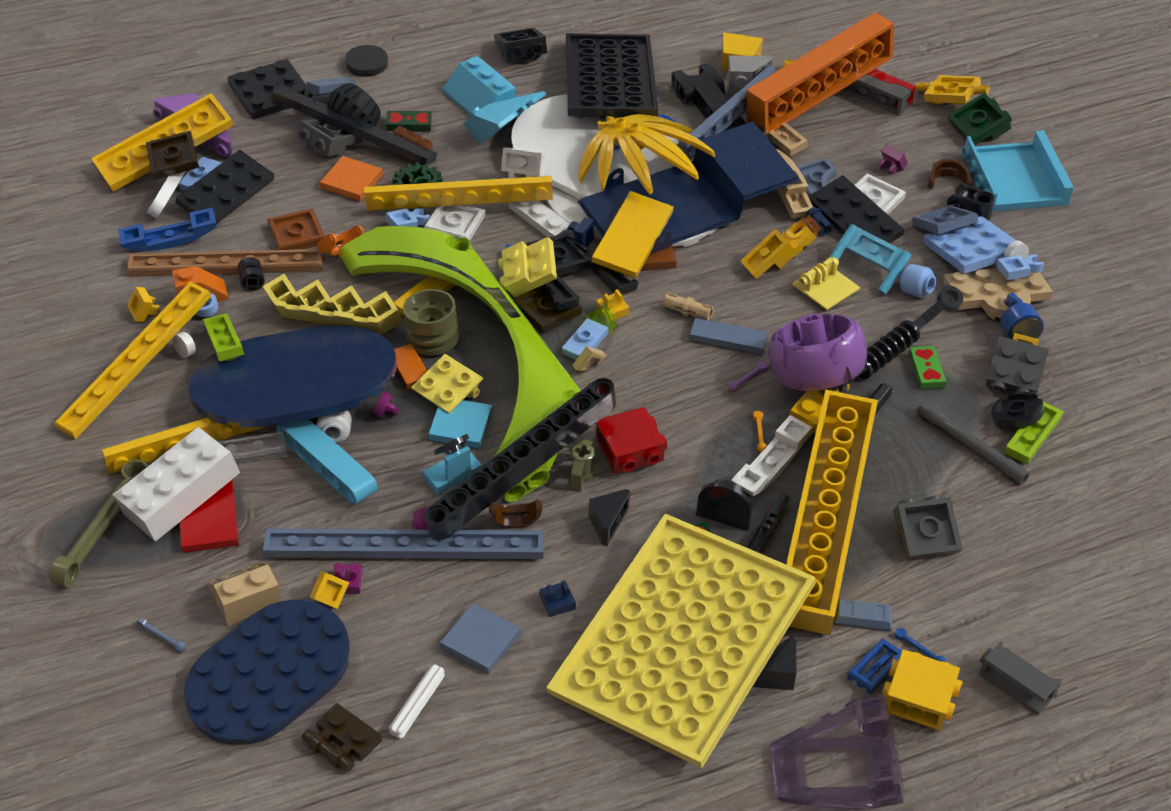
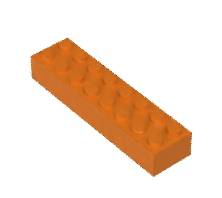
(820, 73)

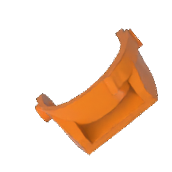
(328, 243)

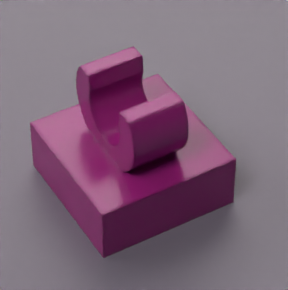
(894, 157)
(351, 574)

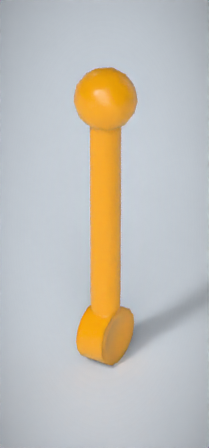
(758, 417)

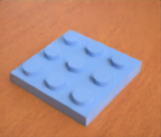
(971, 245)

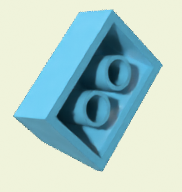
(476, 85)

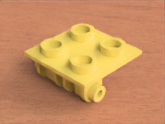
(826, 284)
(448, 383)

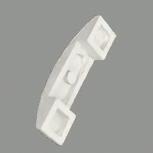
(774, 457)

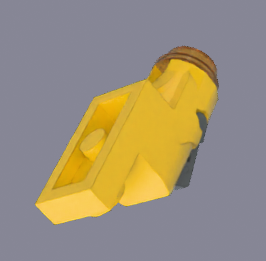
(782, 247)

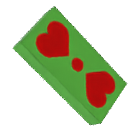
(927, 367)

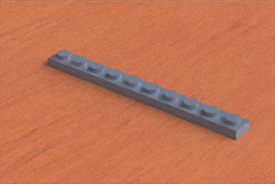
(402, 544)

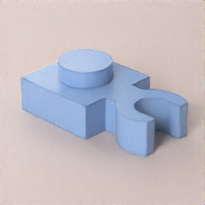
(406, 218)
(1017, 267)

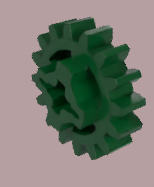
(417, 175)

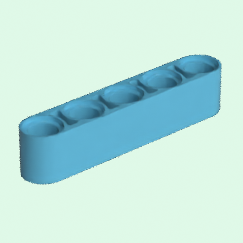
(328, 460)

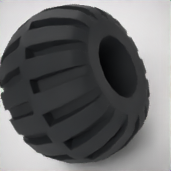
(354, 103)

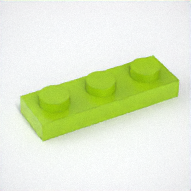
(223, 337)
(1031, 438)

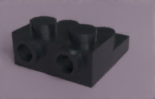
(521, 43)

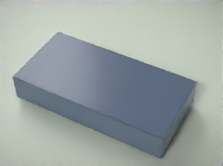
(328, 85)

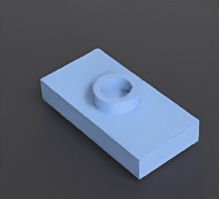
(194, 175)
(588, 334)

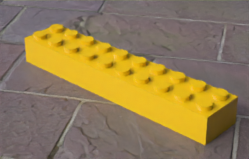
(830, 504)

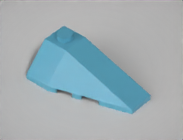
(495, 116)

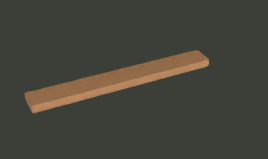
(224, 262)

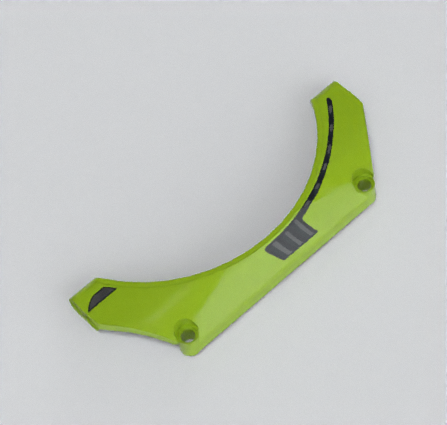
(542, 378)

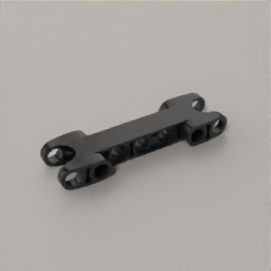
(704, 91)

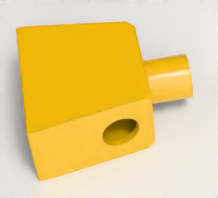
(739, 46)

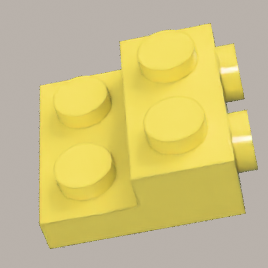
(527, 266)

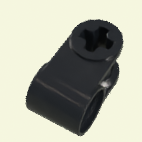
(973, 200)

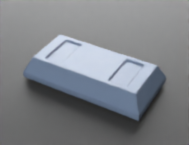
(863, 615)

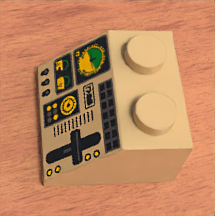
(245, 592)

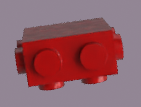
(630, 440)

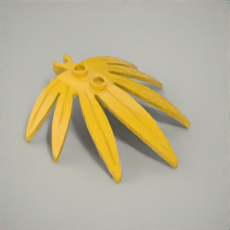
(634, 134)

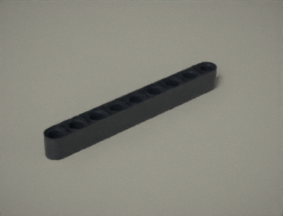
(520, 459)

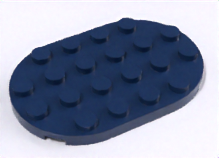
(267, 672)

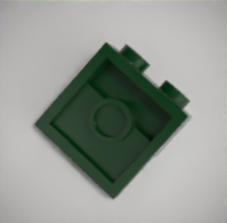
(981, 119)

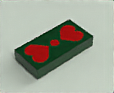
(409, 120)

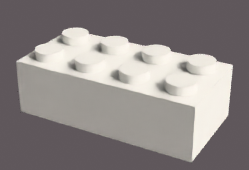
(176, 483)

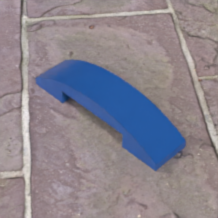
(168, 236)

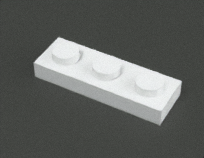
(541, 217)

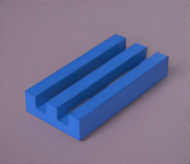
(854, 673)

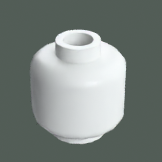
(336, 425)

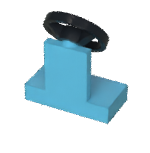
(454, 468)

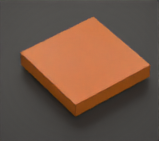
(350, 177)

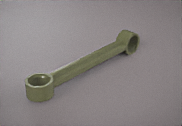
(66, 568)

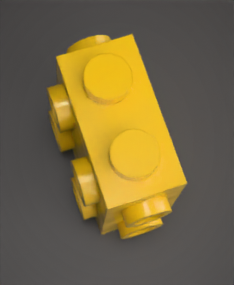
(922, 689)

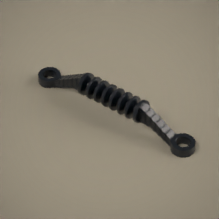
(904, 335)

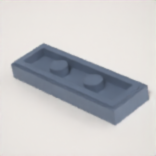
(728, 336)

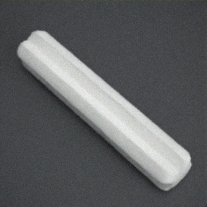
(416, 701)

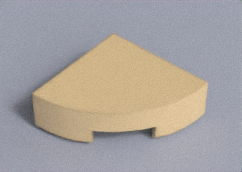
(588, 357)

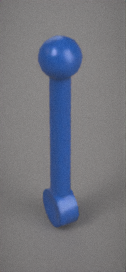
(901, 634)

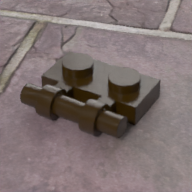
(347, 731)

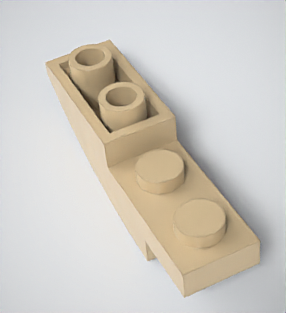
(794, 194)

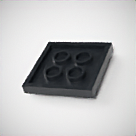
(256, 86)

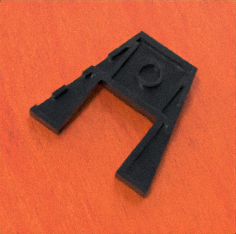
(572, 257)

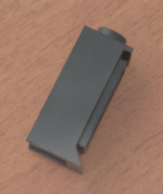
(1018, 678)

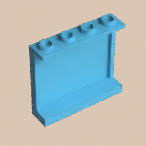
(1019, 173)

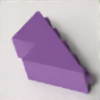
(168, 105)

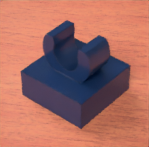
(582, 232)
(557, 598)

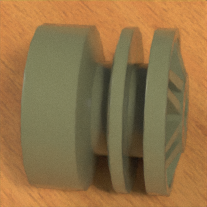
(431, 322)

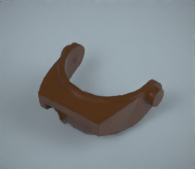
(949, 168)
(532, 509)

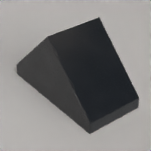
(608, 512)
(781, 668)

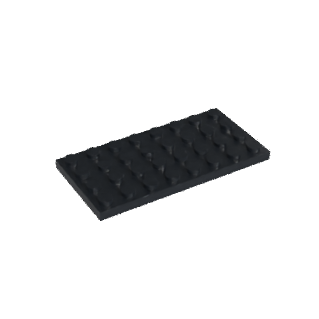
(610, 75)

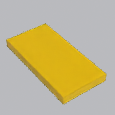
(632, 234)

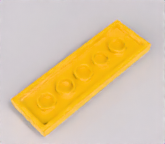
(130, 157)

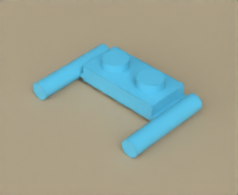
(874, 251)

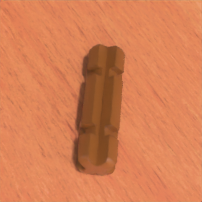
(413, 137)

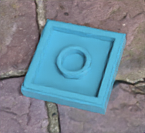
(466, 418)

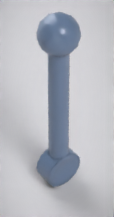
(179, 646)

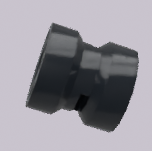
(251, 274)

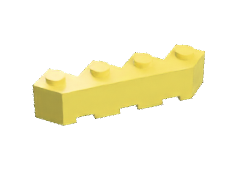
(344, 308)

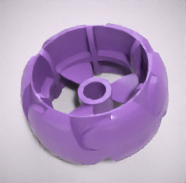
(817, 352)

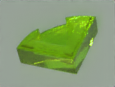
(603, 316)

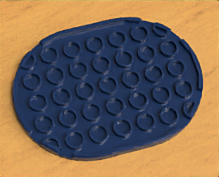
(294, 376)

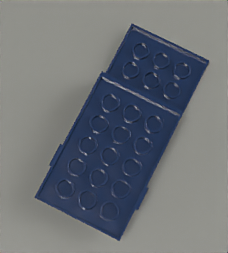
(741, 170)

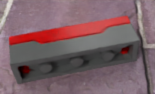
(883, 91)

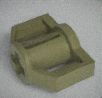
(581, 469)

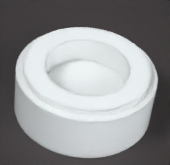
(1017, 248)
(184, 344)

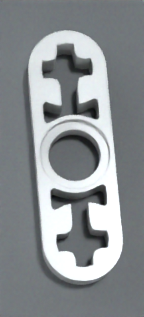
(164, 194)

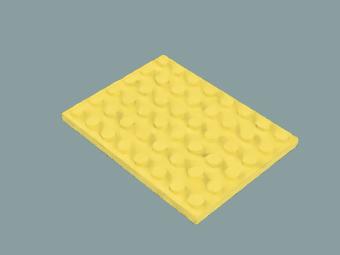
(682, 639)

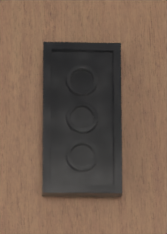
(226, 186)
(847, 205)

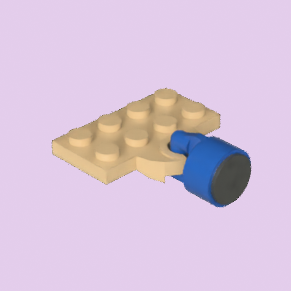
(1004, 298)

